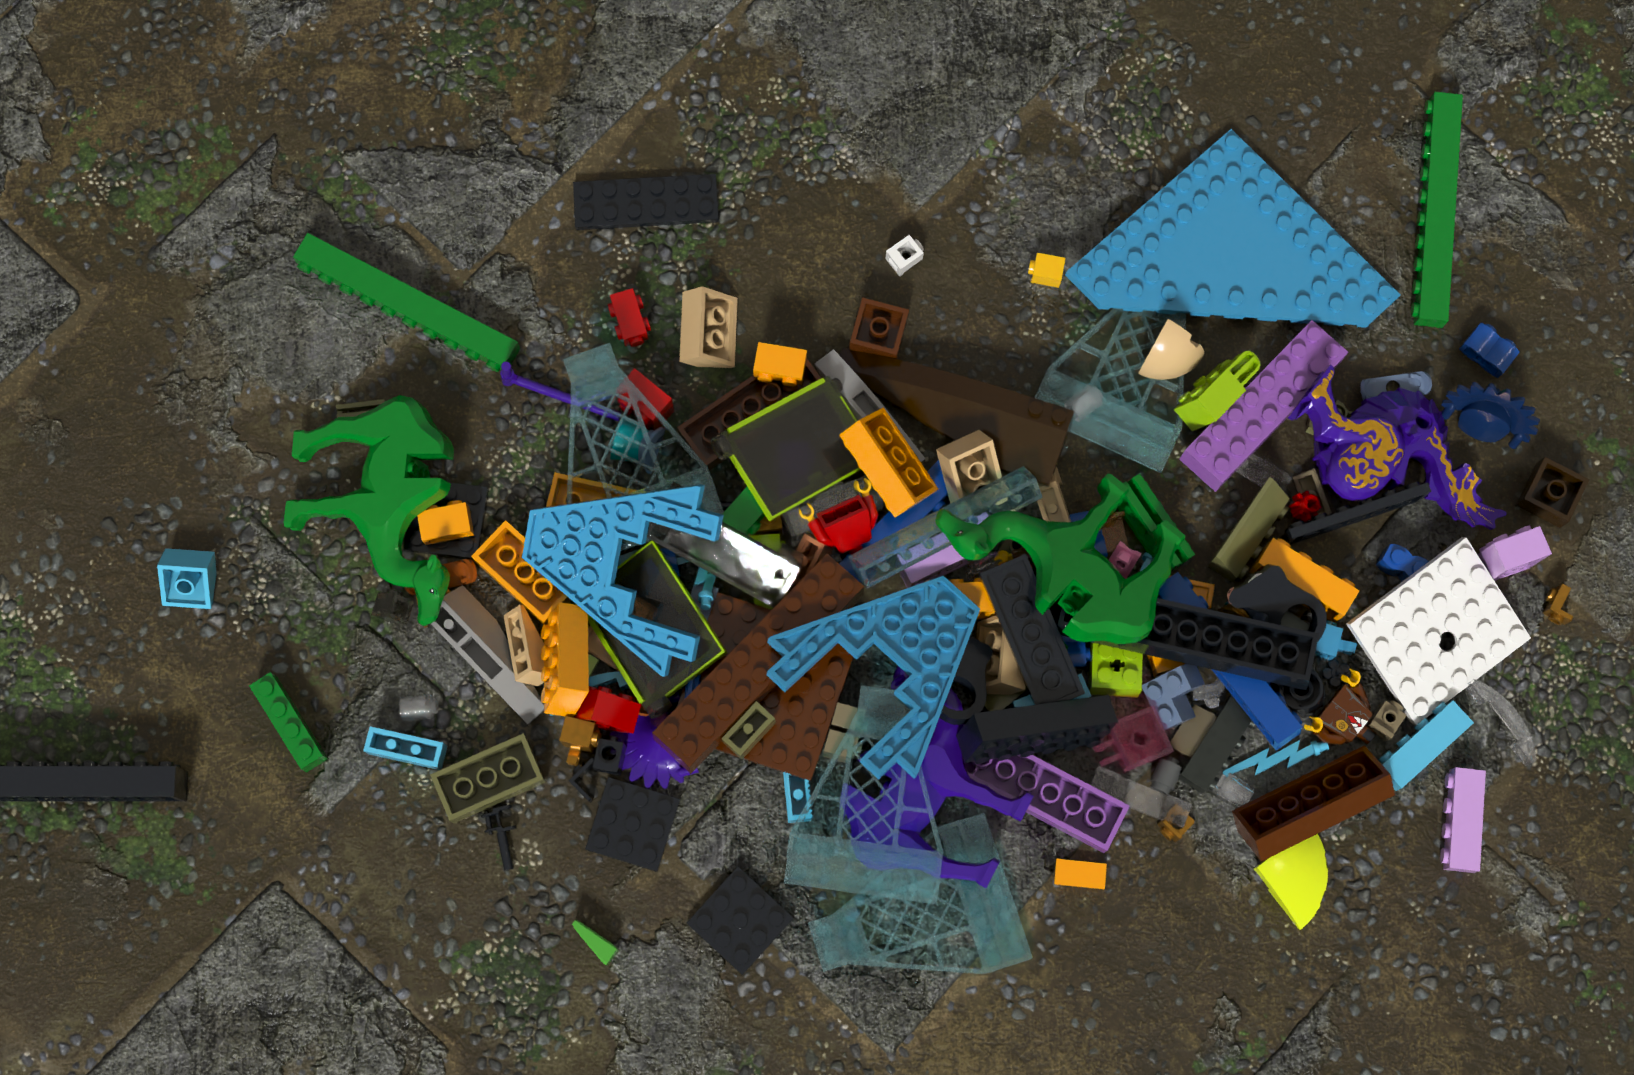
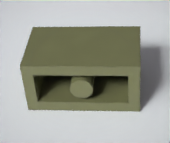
(748, 730)

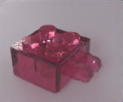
(1131, 754)

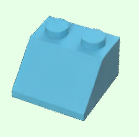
(187, 578)

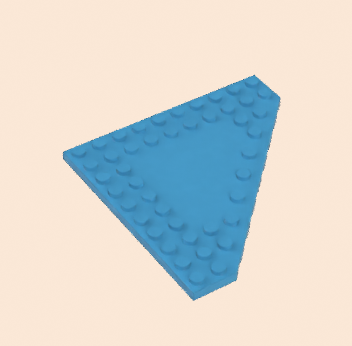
(1232, 246)

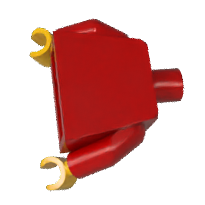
(847, 523)

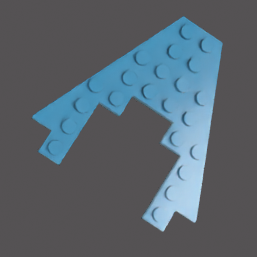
(580, 552)
(920, 631)

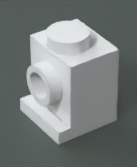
(905, 246)

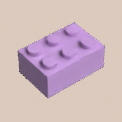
(1514, 553)

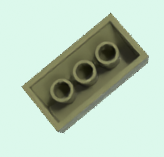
(1250, 530)

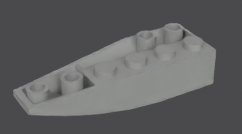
(855, 392)
(485, 647)

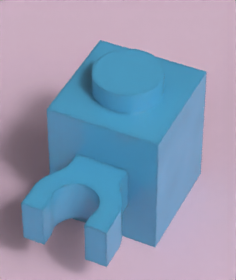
(1331, 643)

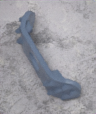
(1409, 381)

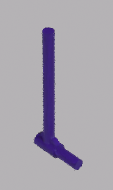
(509, 378)

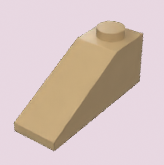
(524, 646)

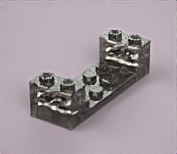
(735, 559)

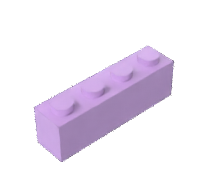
(1463, 820)

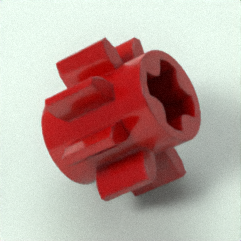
(1305, 506)

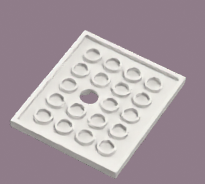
(1406, 626)

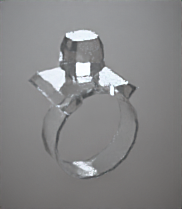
(1209, 693)

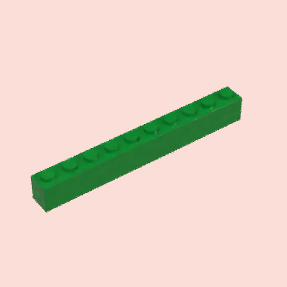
(1437, 210)
(405, 302)

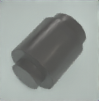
(1166, 775)

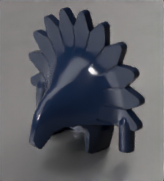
(1491, 414)

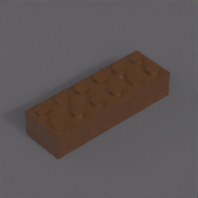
(734, 407)
(1313, 803)

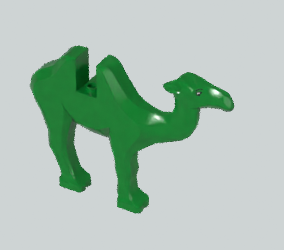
(391, 490)
(1065, 561)

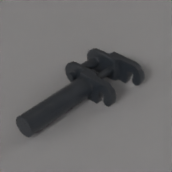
(501, 835)

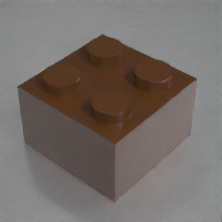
(879, 328)

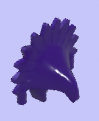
(646, 756)

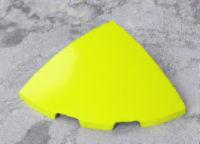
(1297, 879)

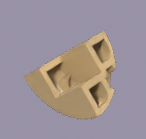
(1172, 354)

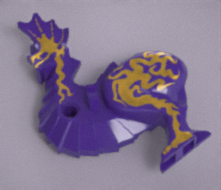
(1379, 441)

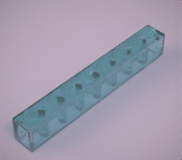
(924, 536)

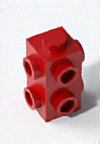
(631, 325)

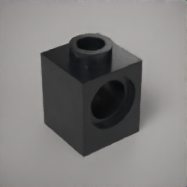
(613, 766)

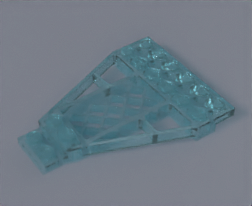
(597, 378)
(1117, 423)
(861, 865)
(988, 914)

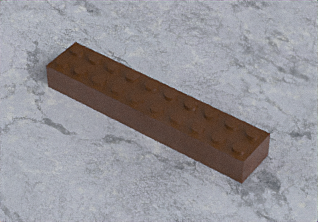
(742, 677)

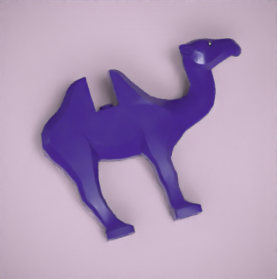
(944, 778)

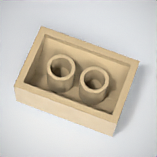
(708, 328)
(1001, 670)

